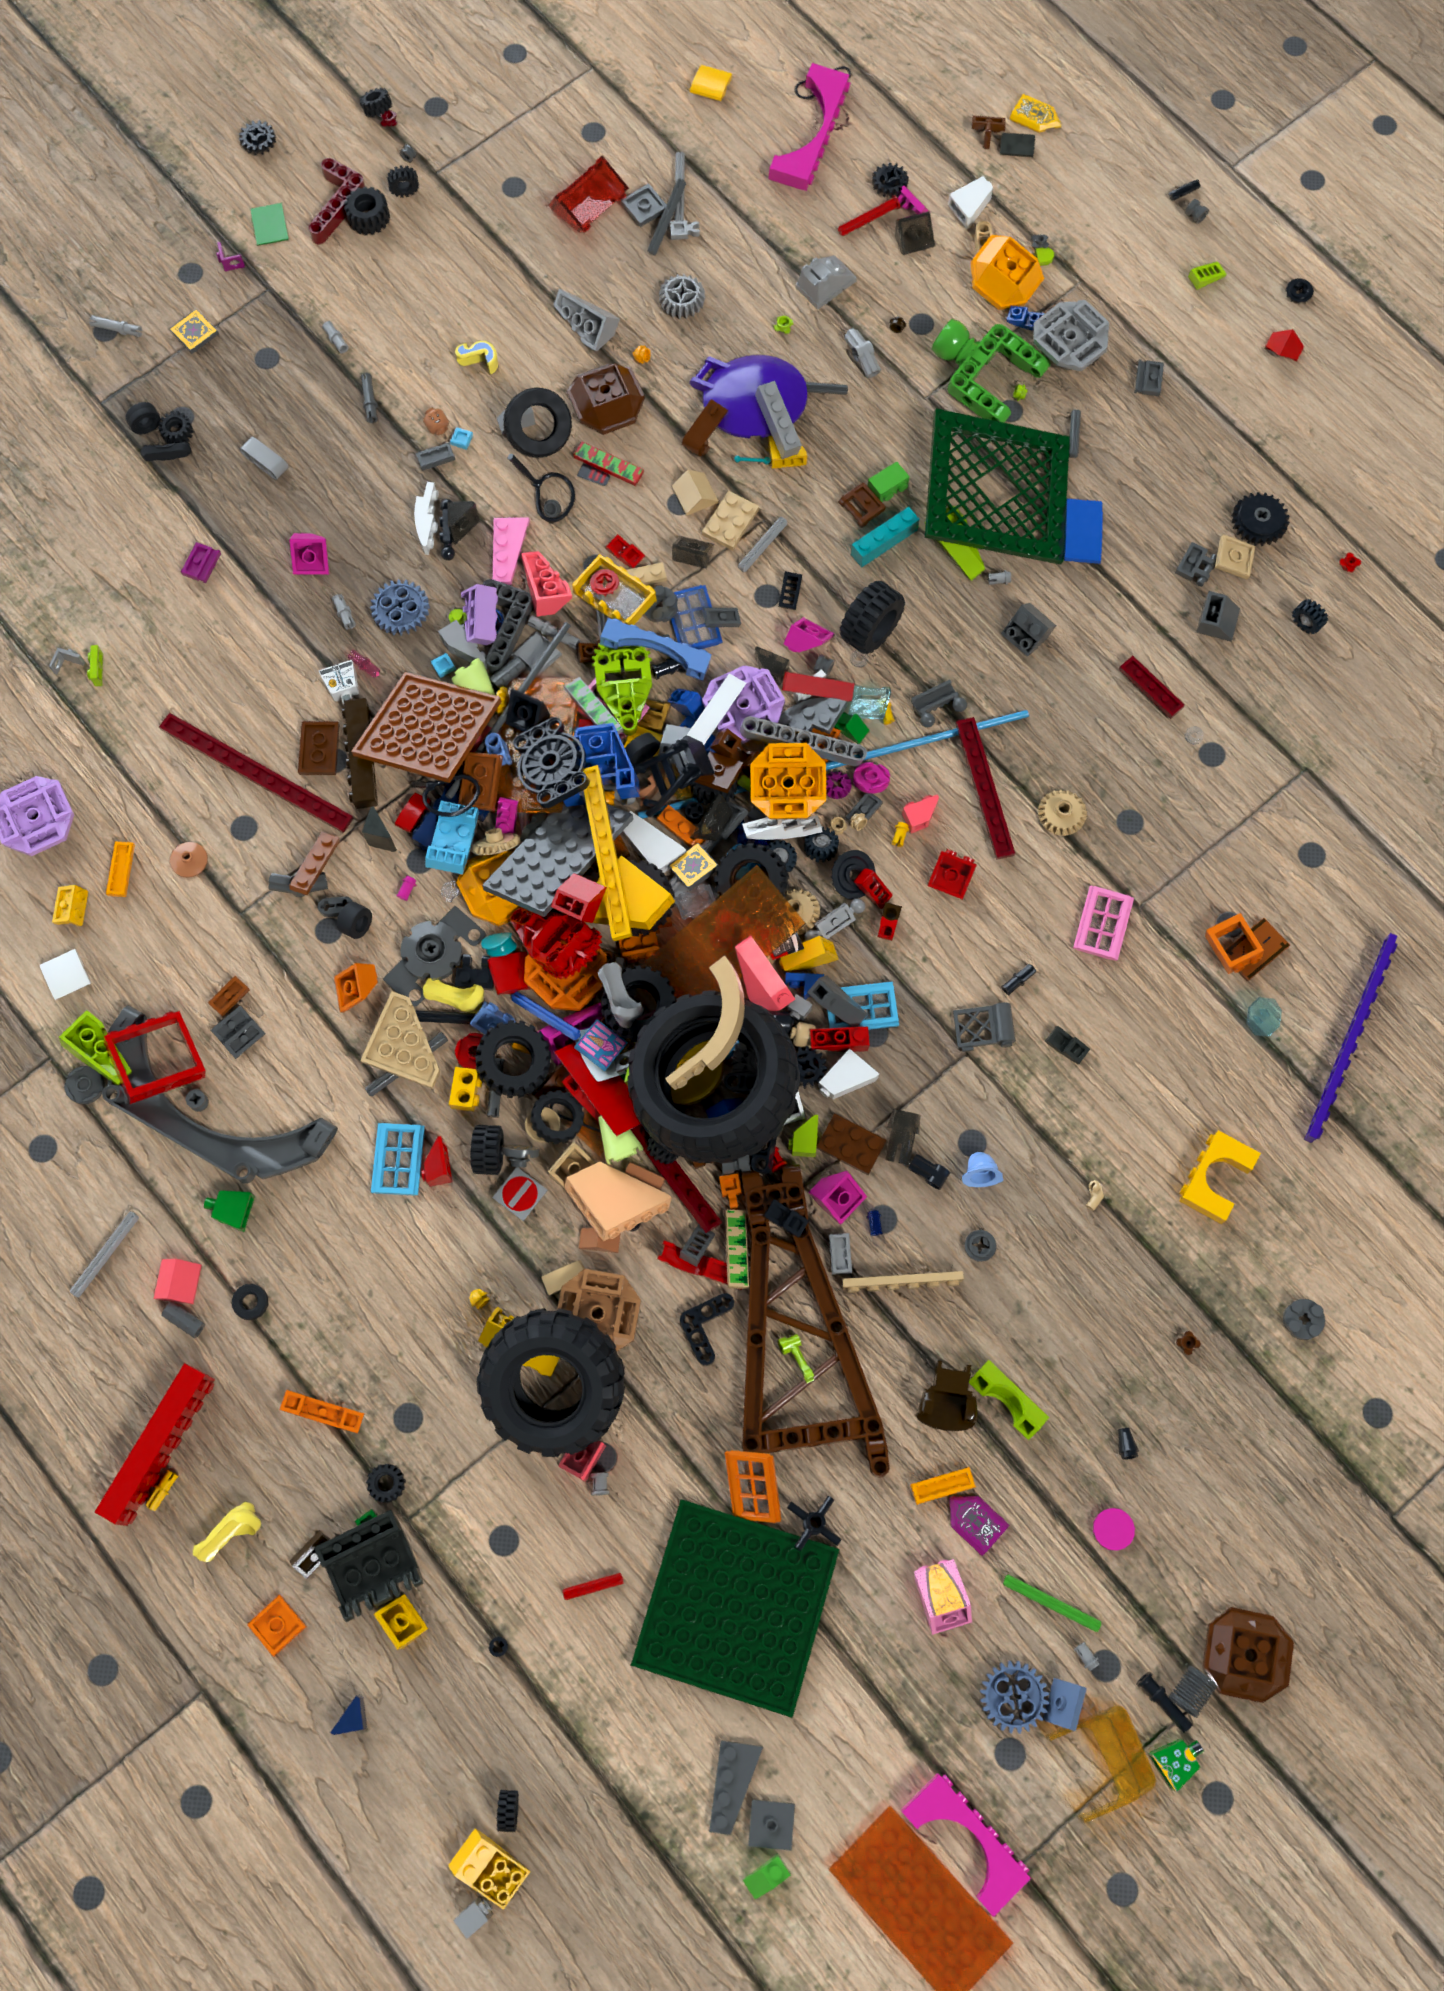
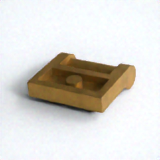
(655, 720)

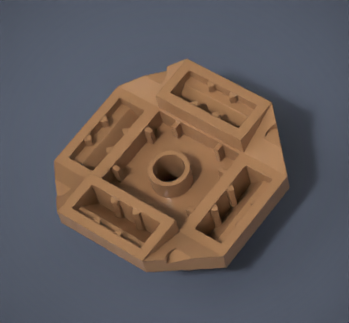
(606, 1292)

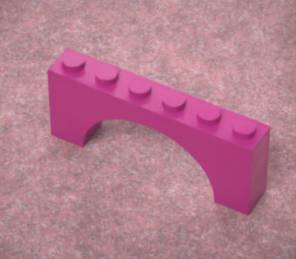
(1003, 1873)

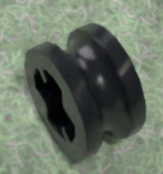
(504, 1648)

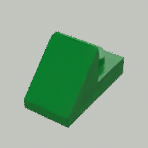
(852, 727)

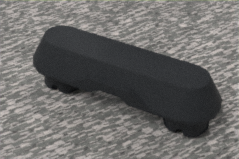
(166, 452)

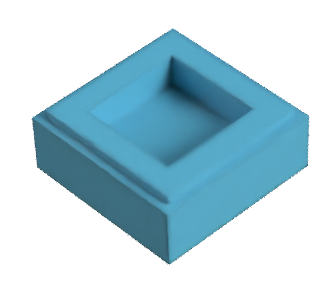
(461, 438)
(443, 665)

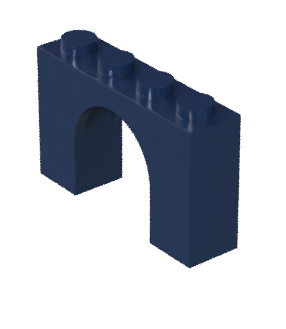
(424, 834)

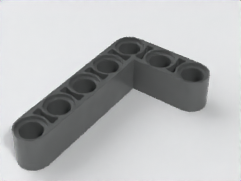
(509, 624)

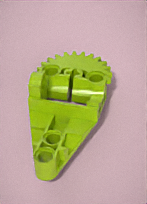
(623, 692)

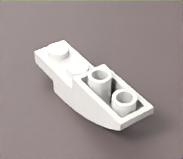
(424, 517)

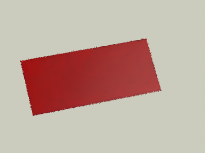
(608, 1096)

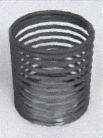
(1189, 1684)

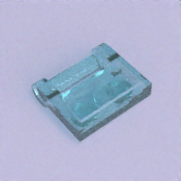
(870, 707)

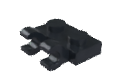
(468, 977)

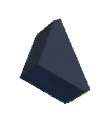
(353, 1718)

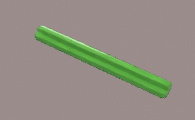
(1052, 1603)

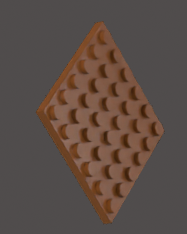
(426, 727)

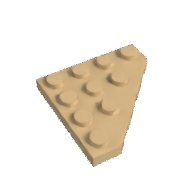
(401, 1045)

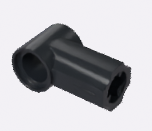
(933, 1174)

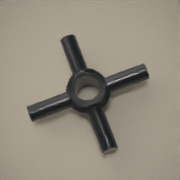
(819, 1517)

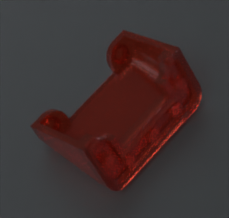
(589, 196)

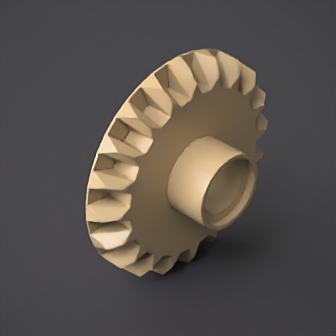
(1059, 822)
(496, 842)
(808, 907)

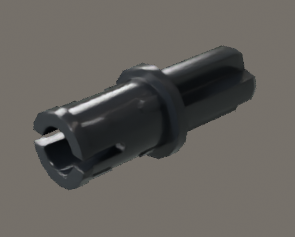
(1018, 979)

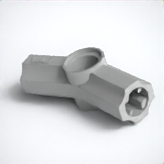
(862, 352)

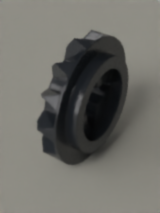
(1296, 285)

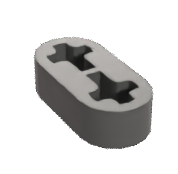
(334, 903)

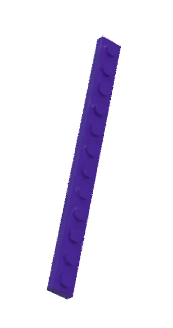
(1349, 1045)

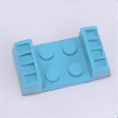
(452, 839)

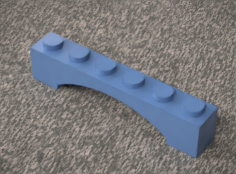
(620, 634)

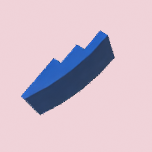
(1083, 531)

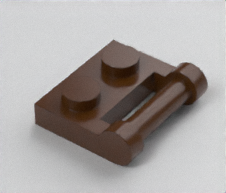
(866, 501)

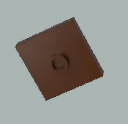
(725, 771)

